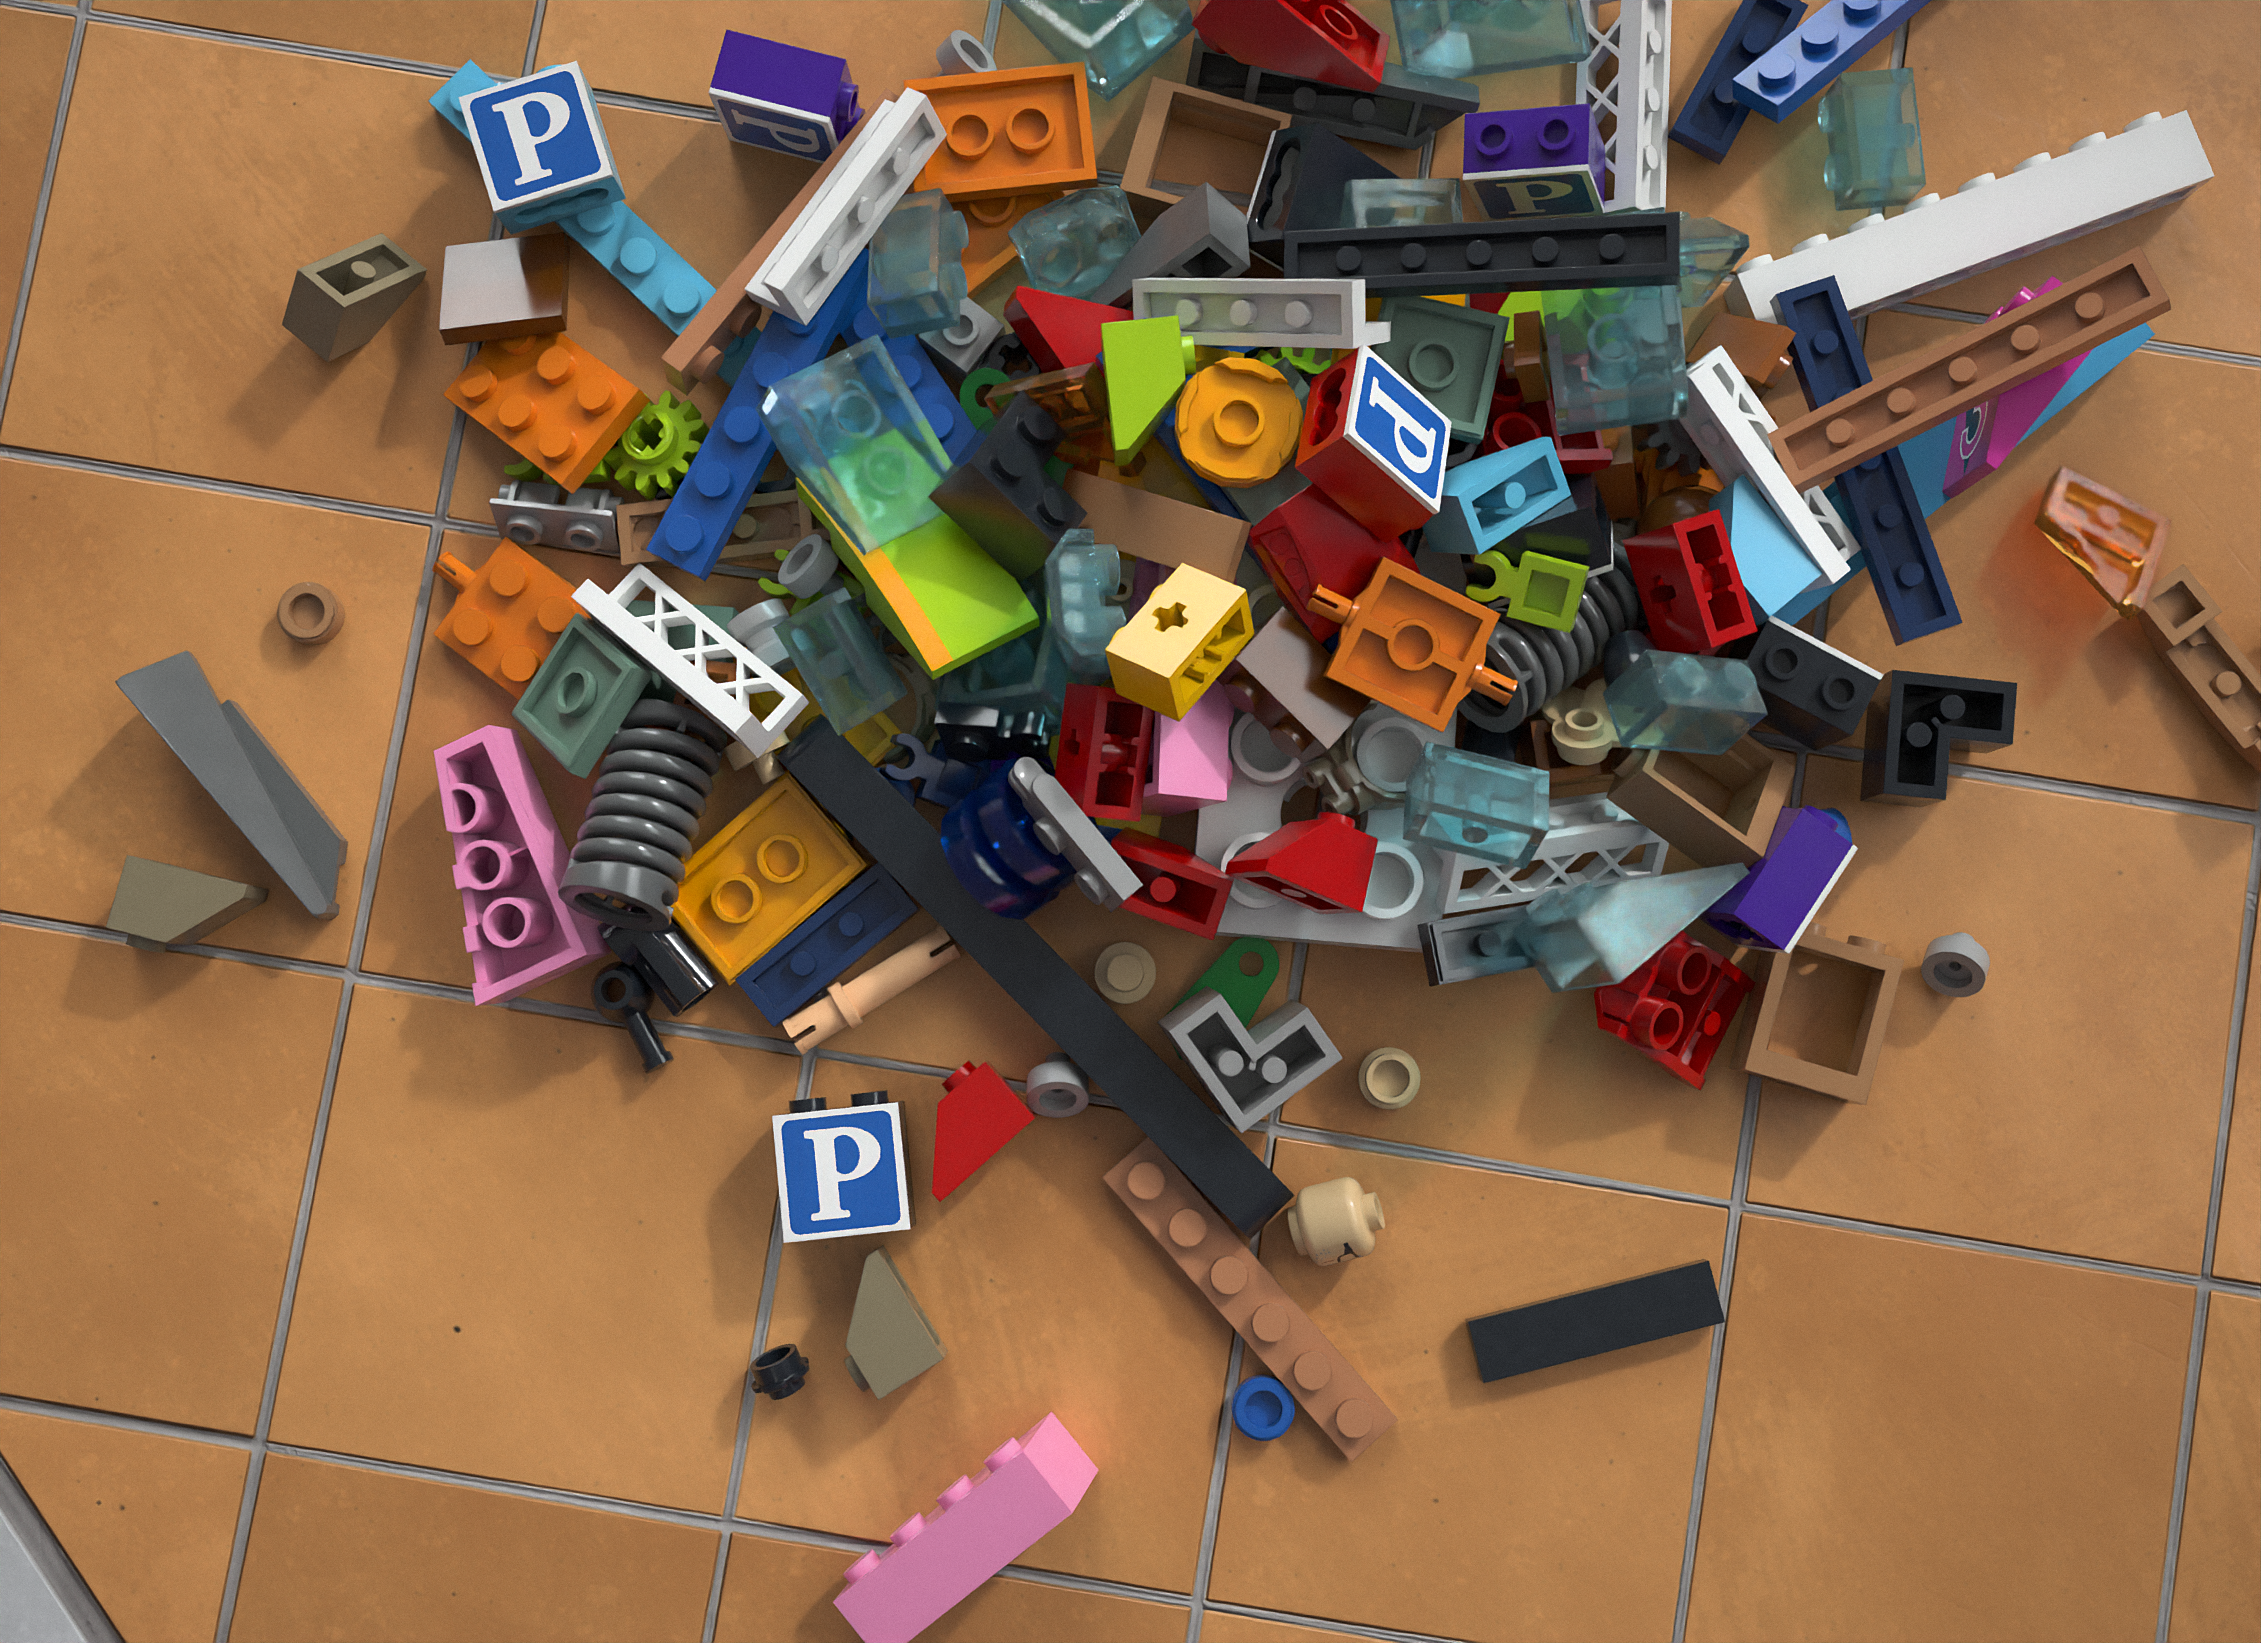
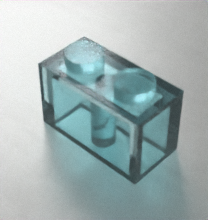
(1872, 139)
(918, 266)
(840, 660)
(1684, 702)
(1476, 805)

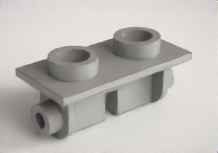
(531, 516)

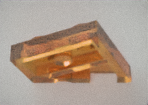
(1079, 404)
(2104, 537)

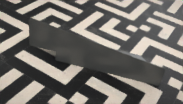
(1399, 112)
(243, 777)

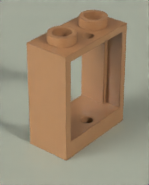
(1195, 108)
(1746, 768)
(1762, 1004)

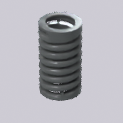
(1551, 659)
(643, 816)

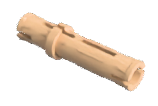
(871, 989)

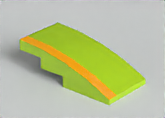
(935, 591)

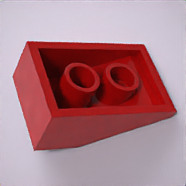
(1297, 37)

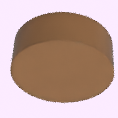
(310, 613)

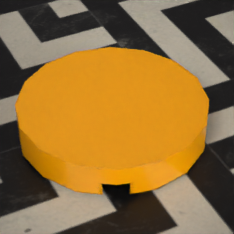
(1238, 423)

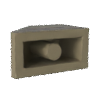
(350, 295)
(175, 904)
(888, 1330)

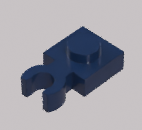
(942, 777)

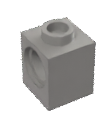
(965, 347)

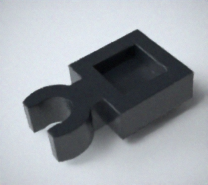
(984, 733)

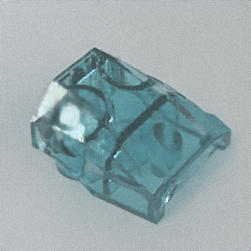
(1075, 241)
(1075, 588)

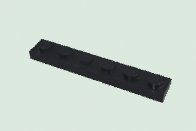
(1493, 255)

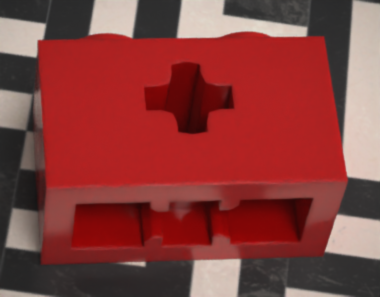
(1690, 584)
(1104, 751)

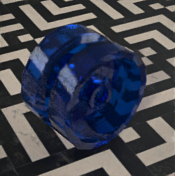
(997, 853)

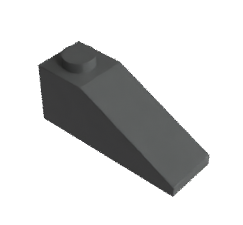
(1189, 240)

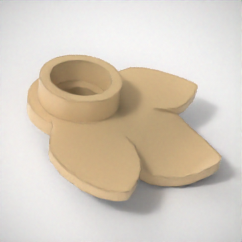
(1581, 724)

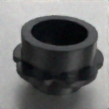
(779, 1371)

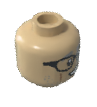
(1335, 1221)

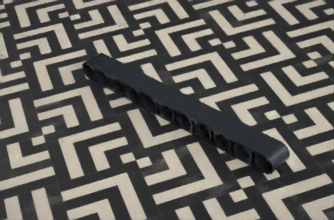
(1038, 980)

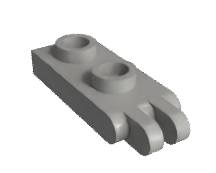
(1068, 831)

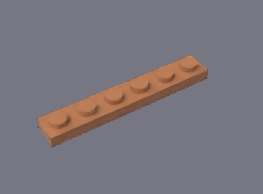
(730, 311)
(1971, 370)
(1250, 1298)

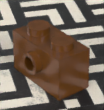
(1284, 688)

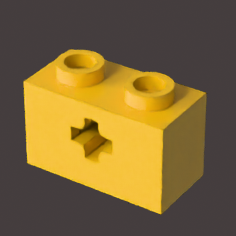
(1180, 641)

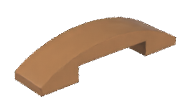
(765, 525)
(1158, 526)
(2205, 660)

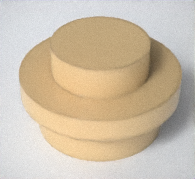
(1125, 972)
(1389, 1078)

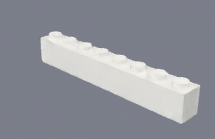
(1988, 220)

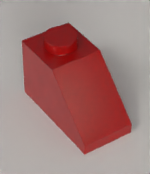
(1059, 328)
(1311, 864)
(1176, 883)
(973, 1124)

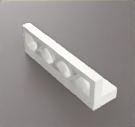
(1641, 99)
(848, 207)
(1263, 311)
(1732, 435)
(675, 667)
(1575, 828)

